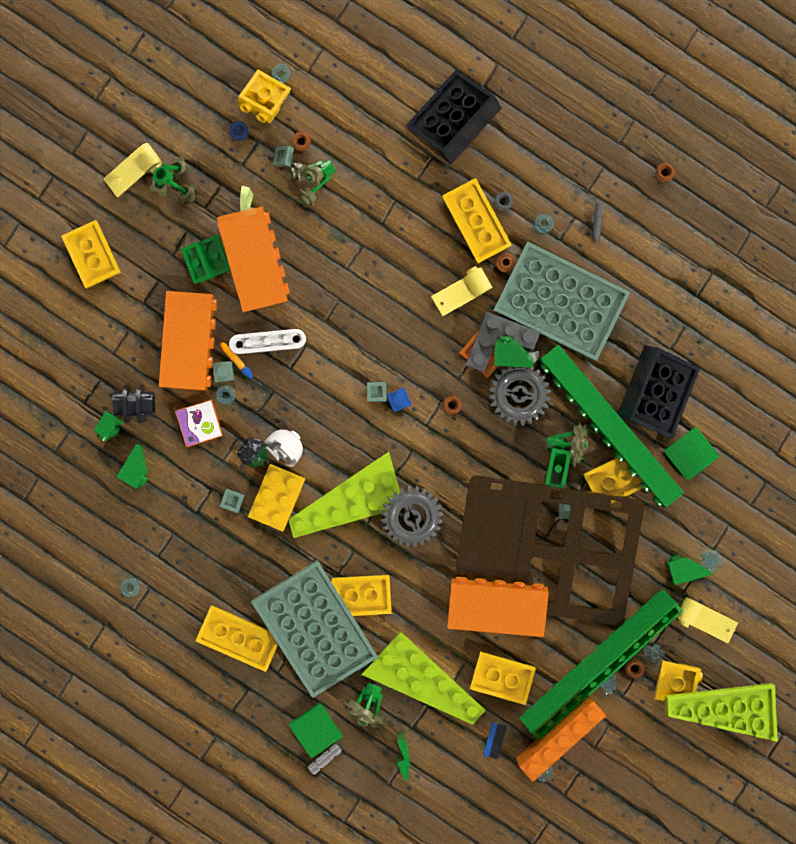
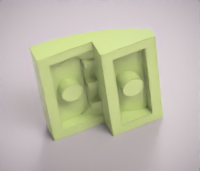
(245, 198)

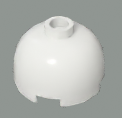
(285, 445)

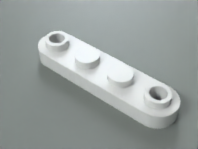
(267, 341)

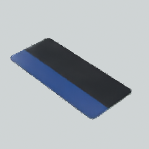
(495, 740)

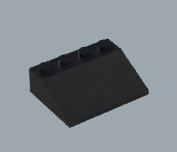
(454, 116)
(658, 391)

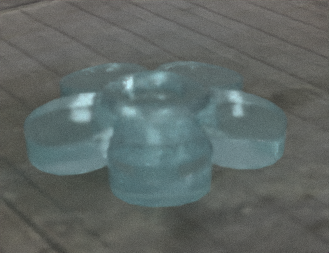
(711, 560)
(653, 653)
(609, 685)

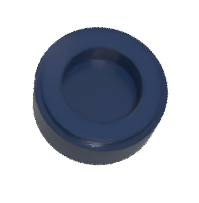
(239, 131)

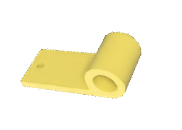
(141, 161)
(462, 291)
(706, 620)

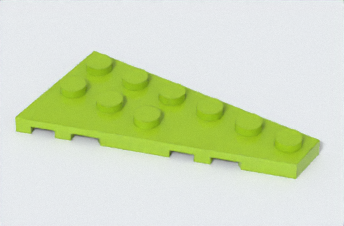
(350, 501)
(416, 675)
(735, 709)

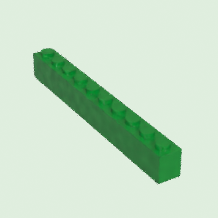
(611, 427)
(601, 664)

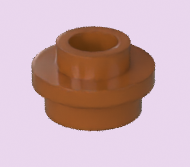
(301, 135)
(664, 166)
(501, 267)
(457, 401)
(640, 670)

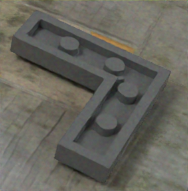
(493, 327)

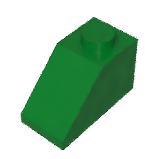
(511, 354)
(135, 468)
(557, 468)
(684, 570)

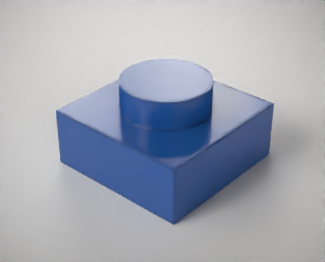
(399, 399)

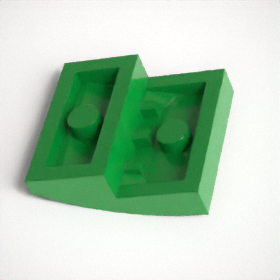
(206, 259)
(691, 453)
(315, 730)
(403, 759)

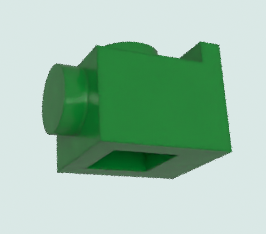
(108, 426)

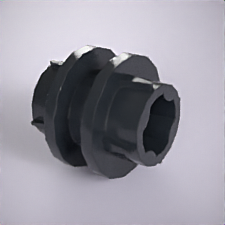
(137, 403)

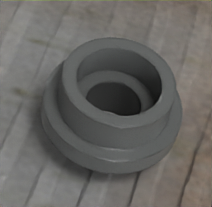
(503, 195)

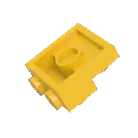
(263, 96)
(676, 679)

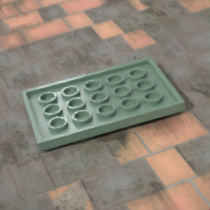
(561, 301)
(314, 628)

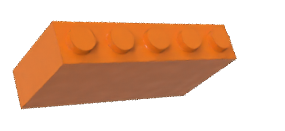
(253, 258)
(187, 341)
(497, 607)
(560, 739)

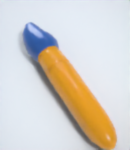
(236, 360)

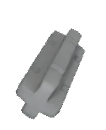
(324, 758)

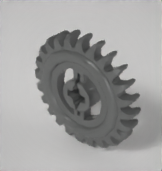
(538, 396)
(406, 499)

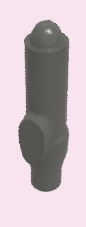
(596, 221)

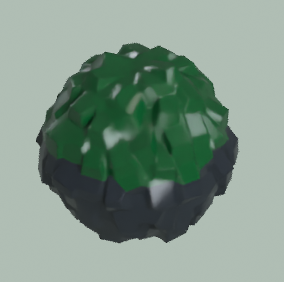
(252, 452)

